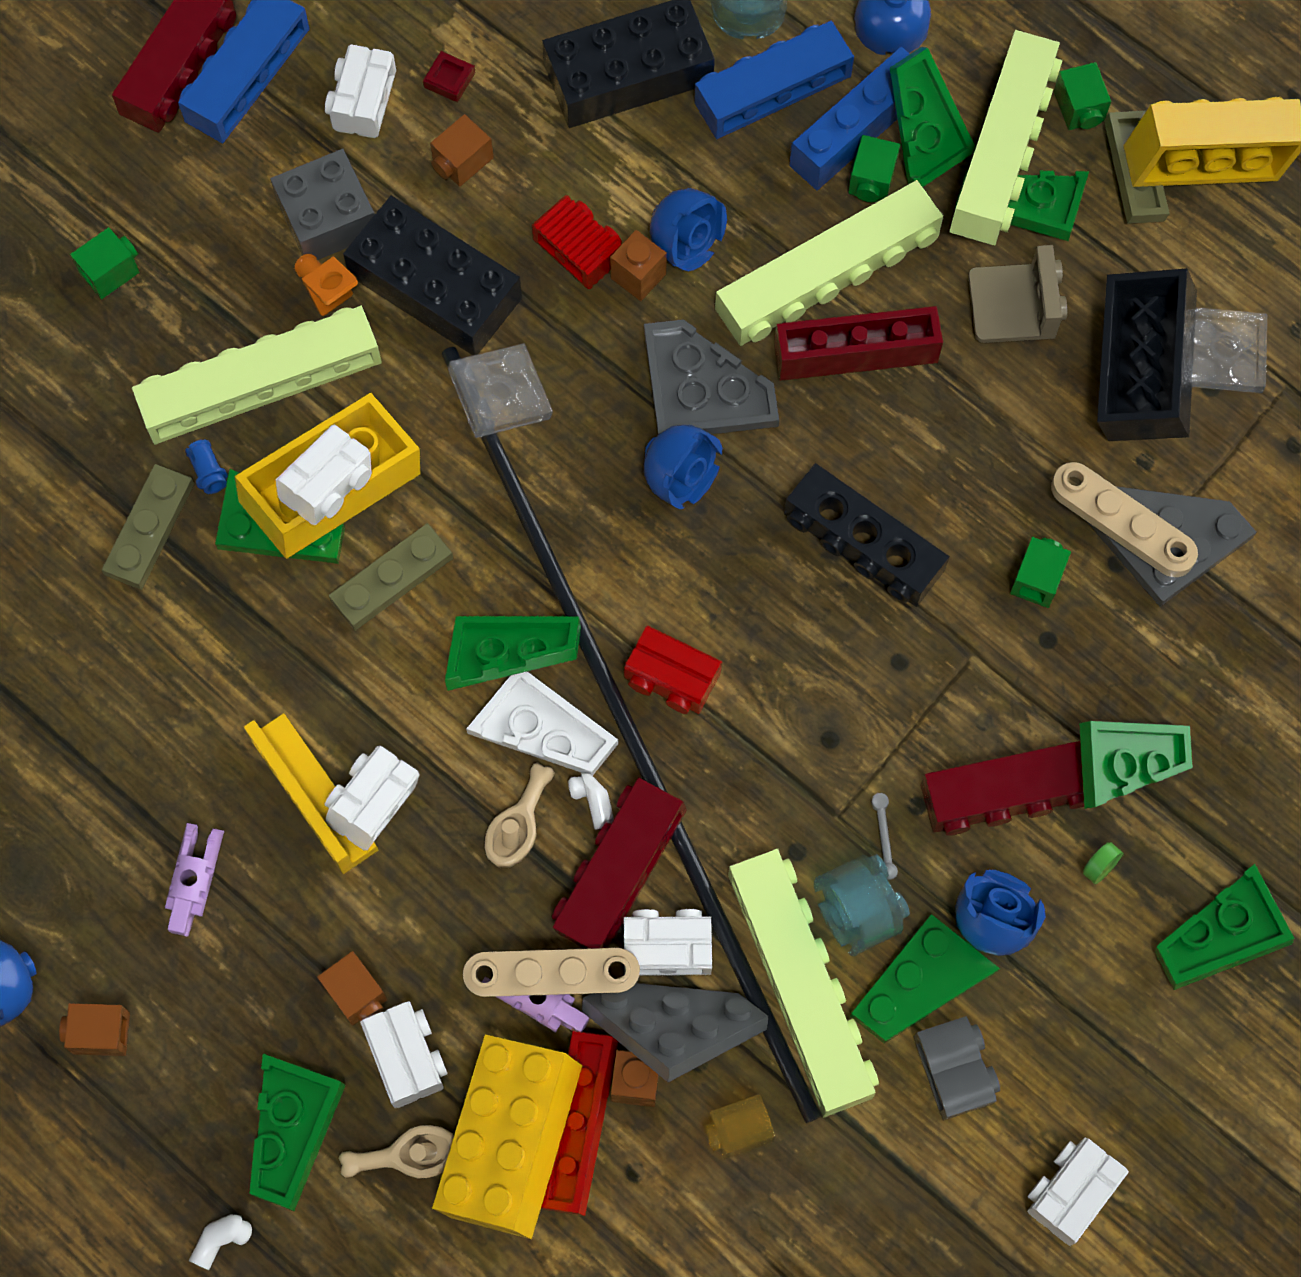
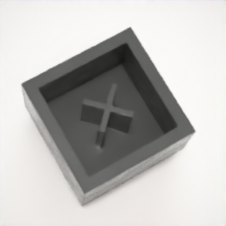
(323, 204)

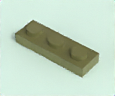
(1140, 203)
(148, 527)
(391, 576)

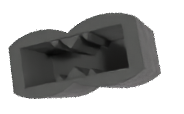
(956, 1067)

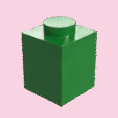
(1082, 96)
(873, 169)
(106, 262)
(1041, 571)

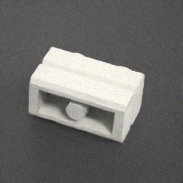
(361, 91)
(324, 475)
(371, 796)
(669, 943)
(403, 1054)
(1076, 1190)

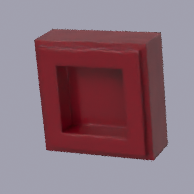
(449, 76)

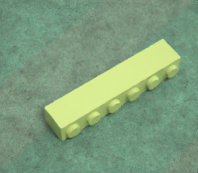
(1005, 138)
(829, 263)
(257, 374)
(801, 982)

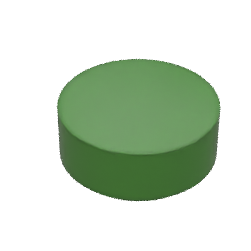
(1102, 863)

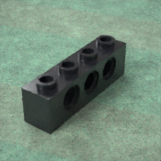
(824, 491)

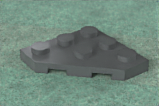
(704, 383)
(1210, 523)
(675, 1025)

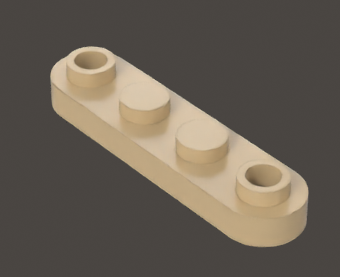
(1124, 519)
(551, 972)

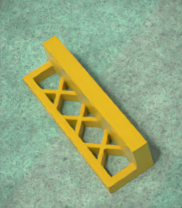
(305, 784)

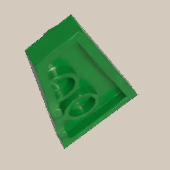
(927, 119)

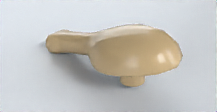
(514, 830)
(417, 1153)

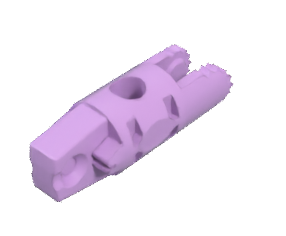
(191, 900)
(552, 1013)

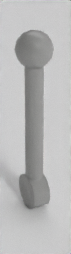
(880, 803)

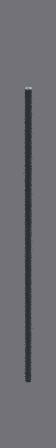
(648, 770)

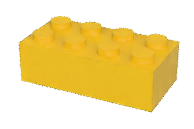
(1214, 142)
(393, 464)
(507, 1136)

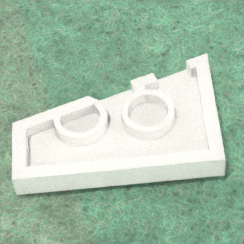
(543, 725)

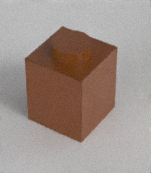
(461, 151)
(638, 265)
(353, 989)
(95, 1029)
(633, 1081)

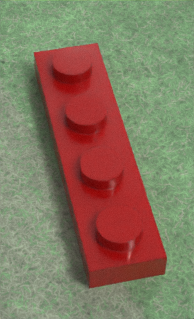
(578, 1148)

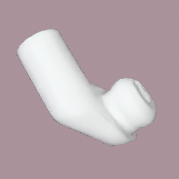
(596, 795)
(217, 1234)

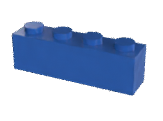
(243, 66)
(773, 79)
(838, 133)

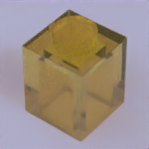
(739, 1127)

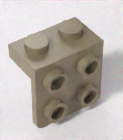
(1018, 299)

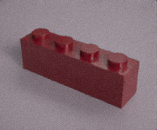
(172, 60)
(858, 343)
(1004, 788)
(619, 867)

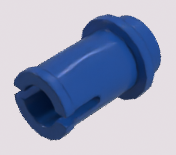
(210, 475)

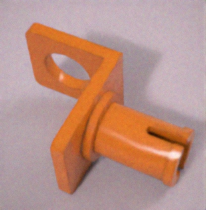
(326, 283)

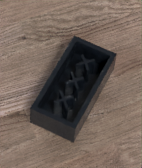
(627, 61)
(433, 275)
(1147, 355)

